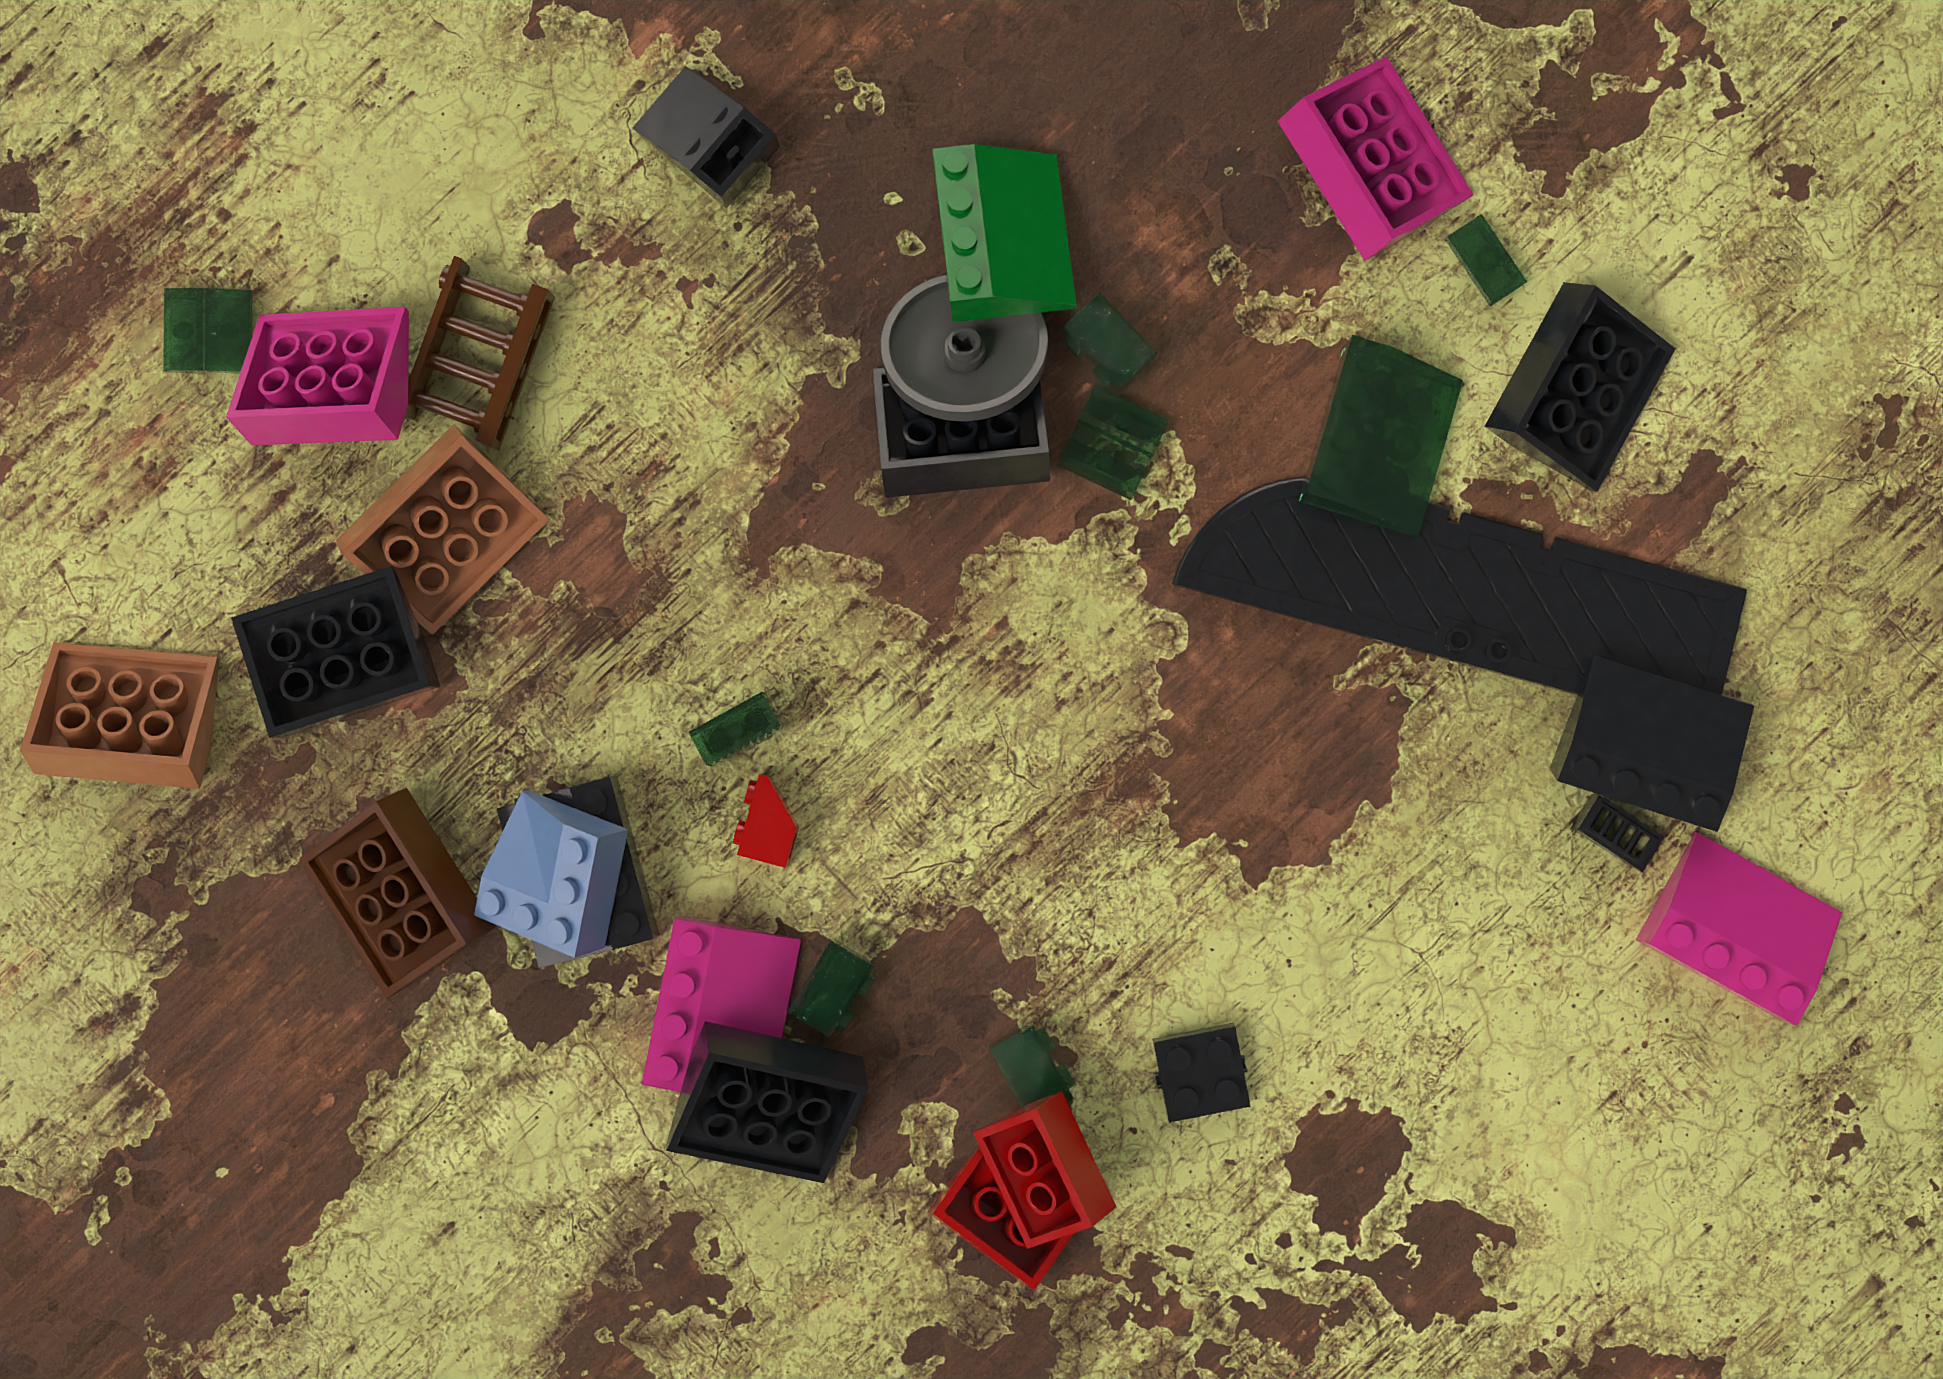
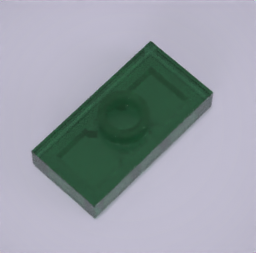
(1485, 260)

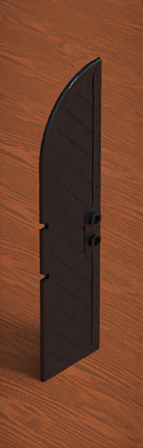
(1465, 591)

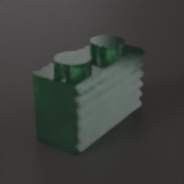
(1107, 343)
(736, 729)
(832, 987)
(1029, 1066)

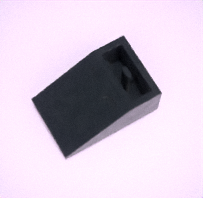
(707, 135)

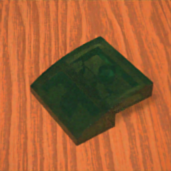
(206, 330)
(1113, 442)

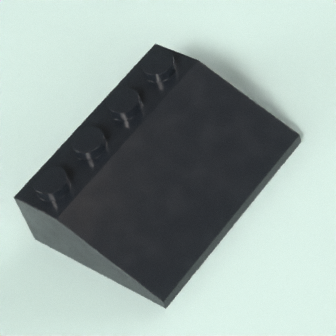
(1580, 385)
(944, 455)
(334, 653)
(1653, 742)
(632, 910)
(766, 1102)

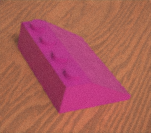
(1374, 157)
(324, 377)
(1742, 929)
(719, 978)

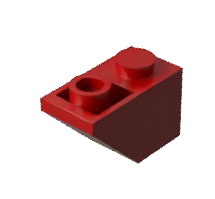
(769, 827)

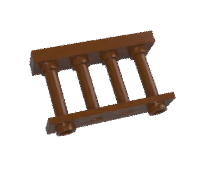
(517, 346)

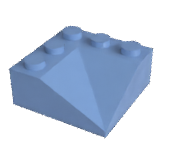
(553, 875)

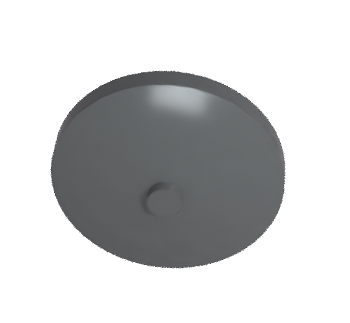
(962, 366)

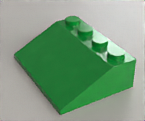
(1002, 232)

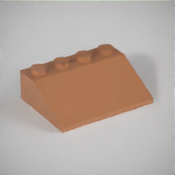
(444, 527)
(123, 716)

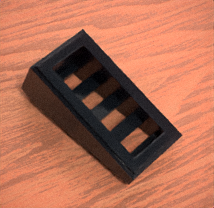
(1590, 814)

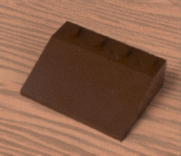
(395, 891)

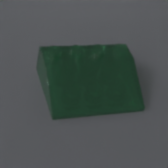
(1381, 436)

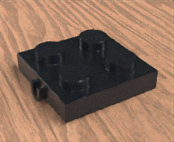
(1201, 1072)

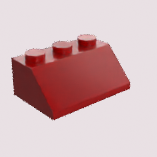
(1045, 1170)
(979, 1215)

